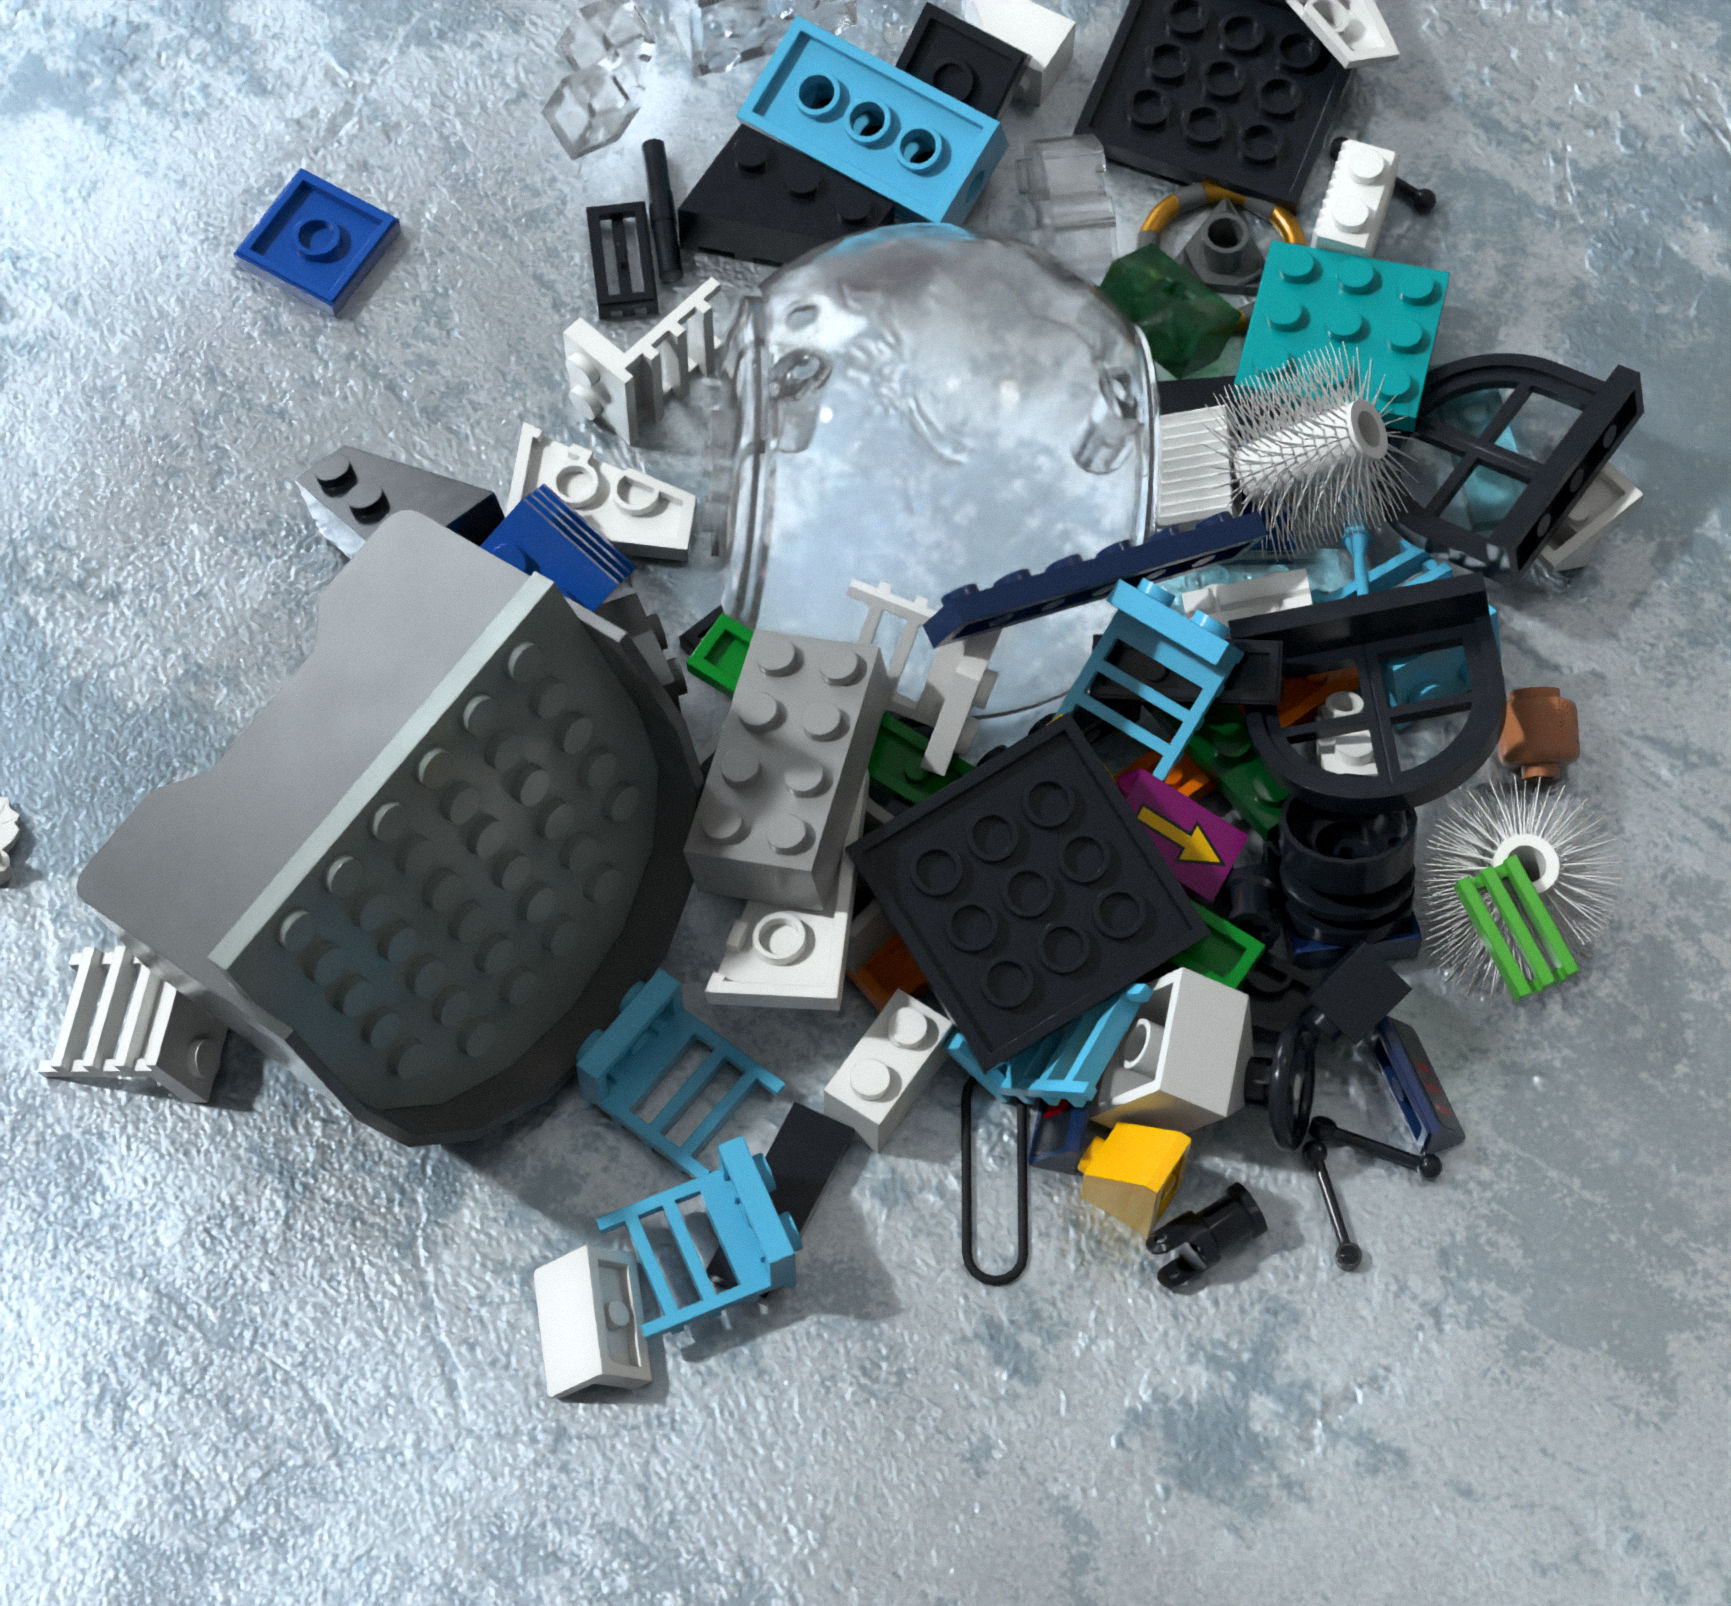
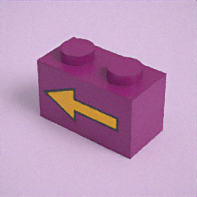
(1187, 835)

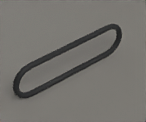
(966, 1191)

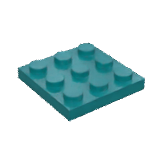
(1338, 297)

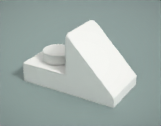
(1599, 510)

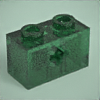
(1175, 310)

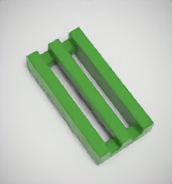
(1543, 925)

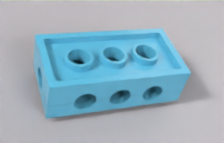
(869, 93)

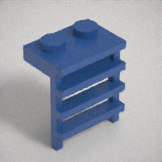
(562, 546)

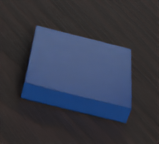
(317, 242)

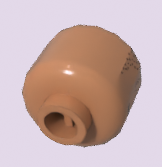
(1539, 733)

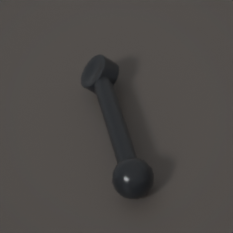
(1423, 199)
(1325, 1129)
(1347, 1254)

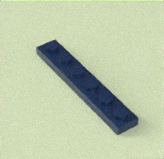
(1078, 582)

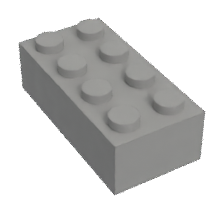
(788, 770)

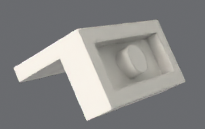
(591, 1321)

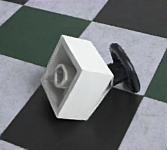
(1195, 1064)

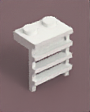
(629, 385)
(954, 682)
(161, 1038)

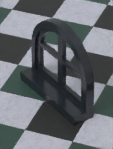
(1553, 488)
(1362, 634)

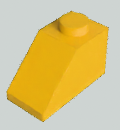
(1135, 1173)

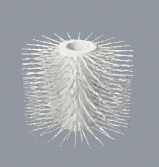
(1310, 451)
(1542, 867)

